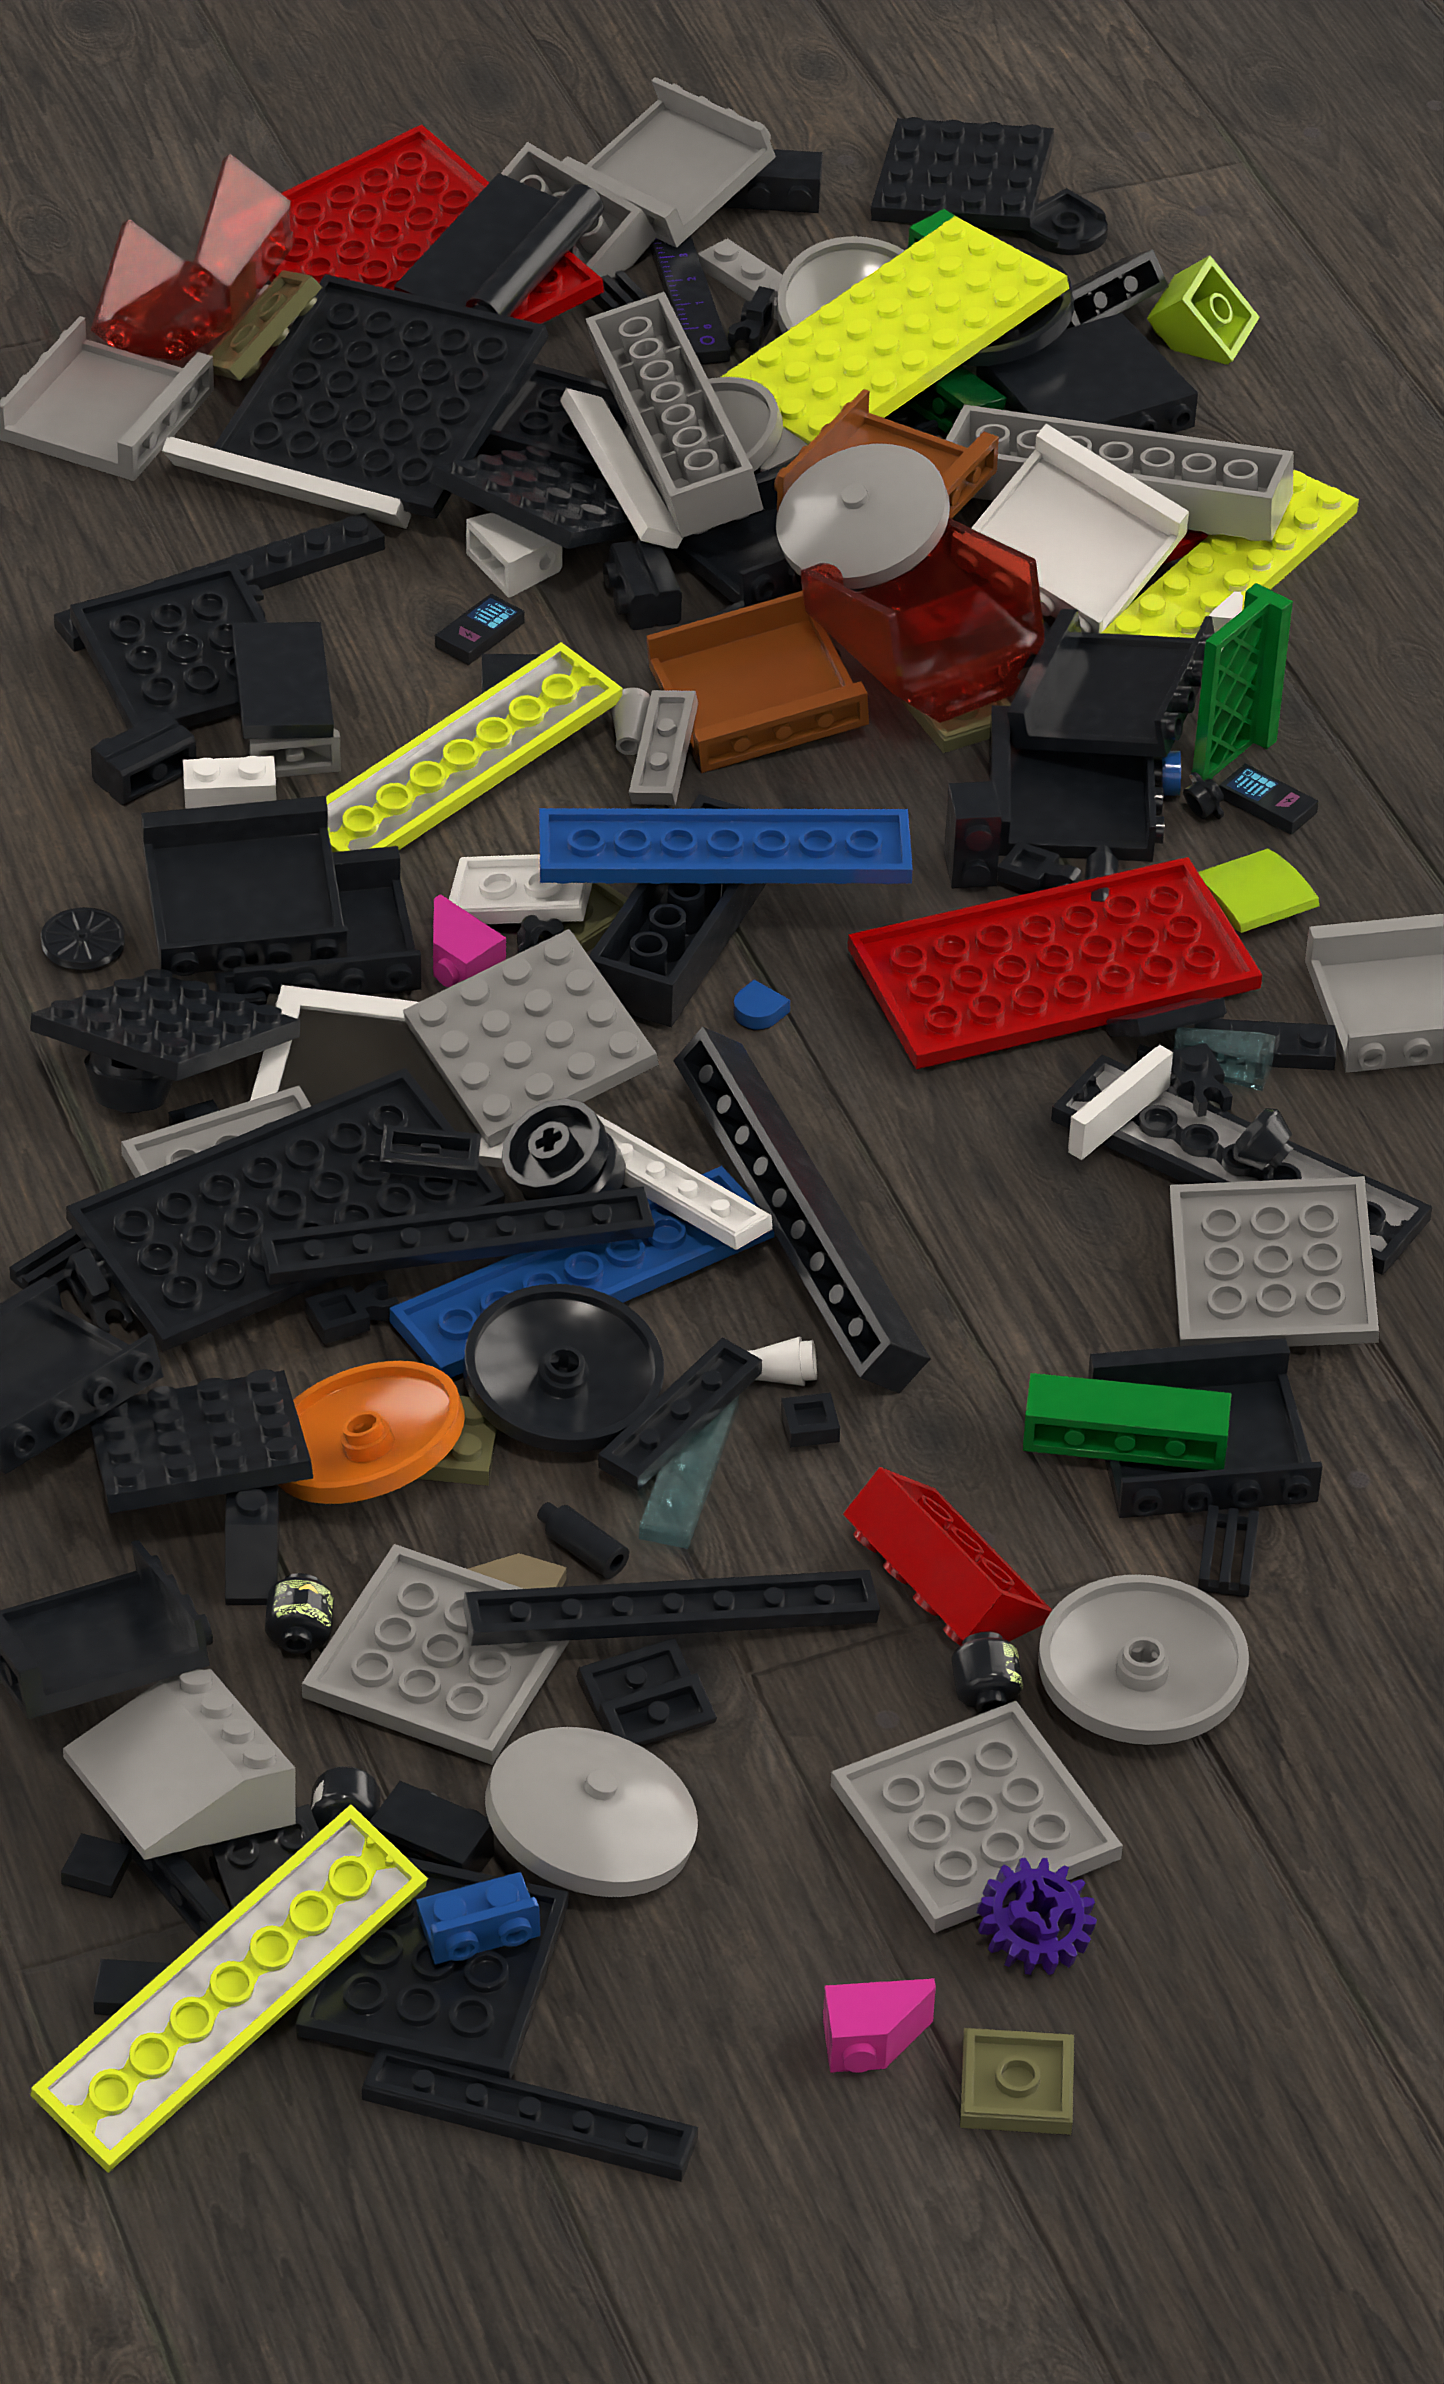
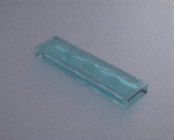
(685, 1483)

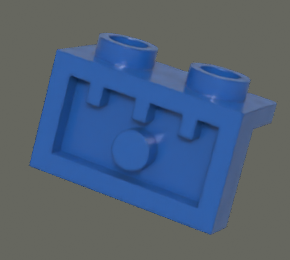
(479, 1918)

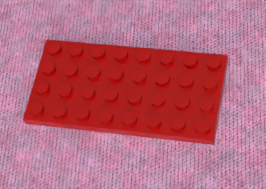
(1051, 962)

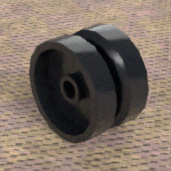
(562, 1152)

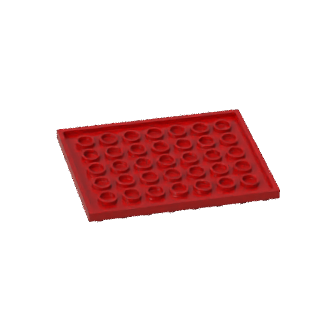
(388, 208)

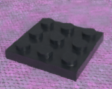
(539, 419)

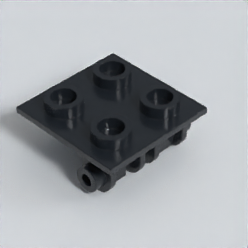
(253, 1858)

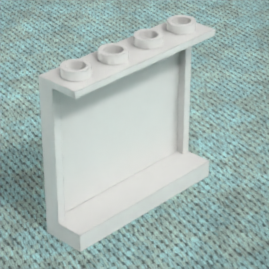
(1086, 527)

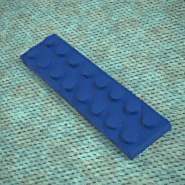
(724, 846)
(441, 1319)

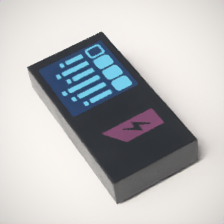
(479, 629)
(1268, 798)

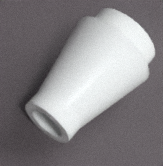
(788, 1362)

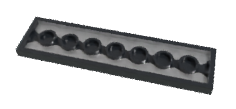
(1199, 1151)

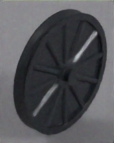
(83, 938)

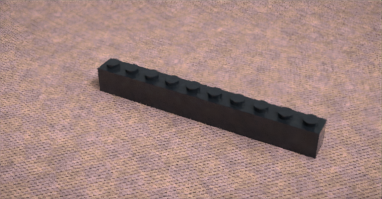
(802, 1211)

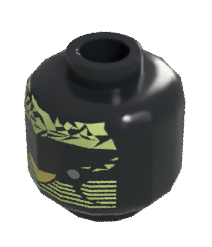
(299, 1613)
(986, 1671)

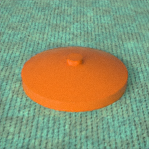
(375, 1429)

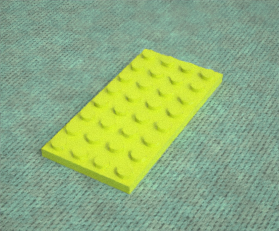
(902, 326)

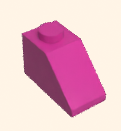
(462, 944)
(874, 2021)

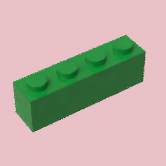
(1127, 1422)

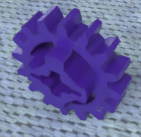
(1036, 1916)

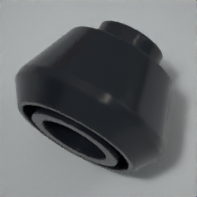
(1264, 1141)

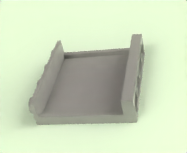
(680, 160)
(102, 404)
(1382, 989)

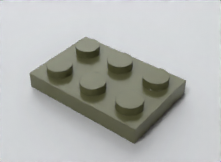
(264, 325)

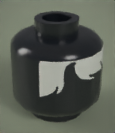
(339, 1789)

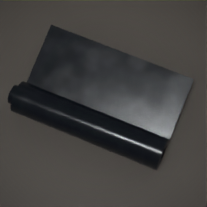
(502, 246)

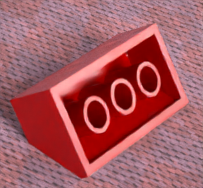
(943, 1559)

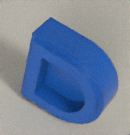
(759, 1006)

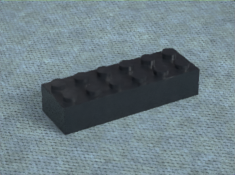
(670, 939)

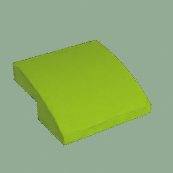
(1259, 890)

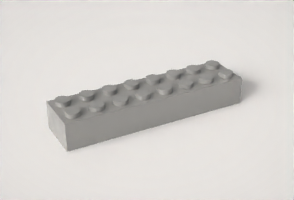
(674, 415)
(1220, 483)

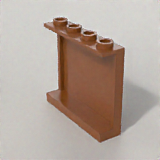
(960, 467)
(760, 681)

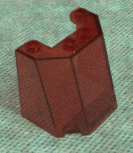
(175, 306)
(944, 632)

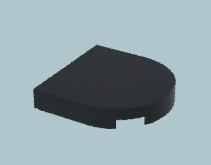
(1067, 223)

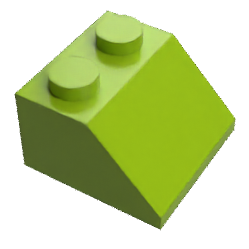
(1203, 314)

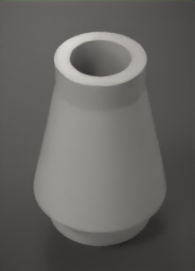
(629, 719)

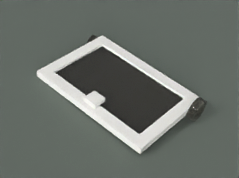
(350, 1043)

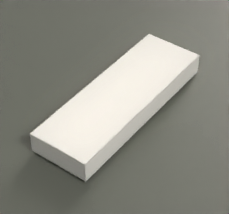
(1120, 1102)

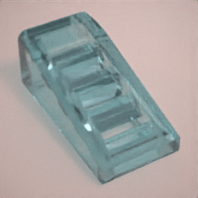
(1252, 1050)

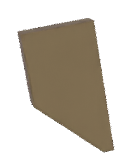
(524, 1571)

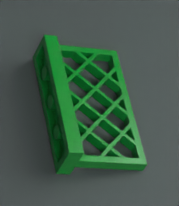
(1242, 681)

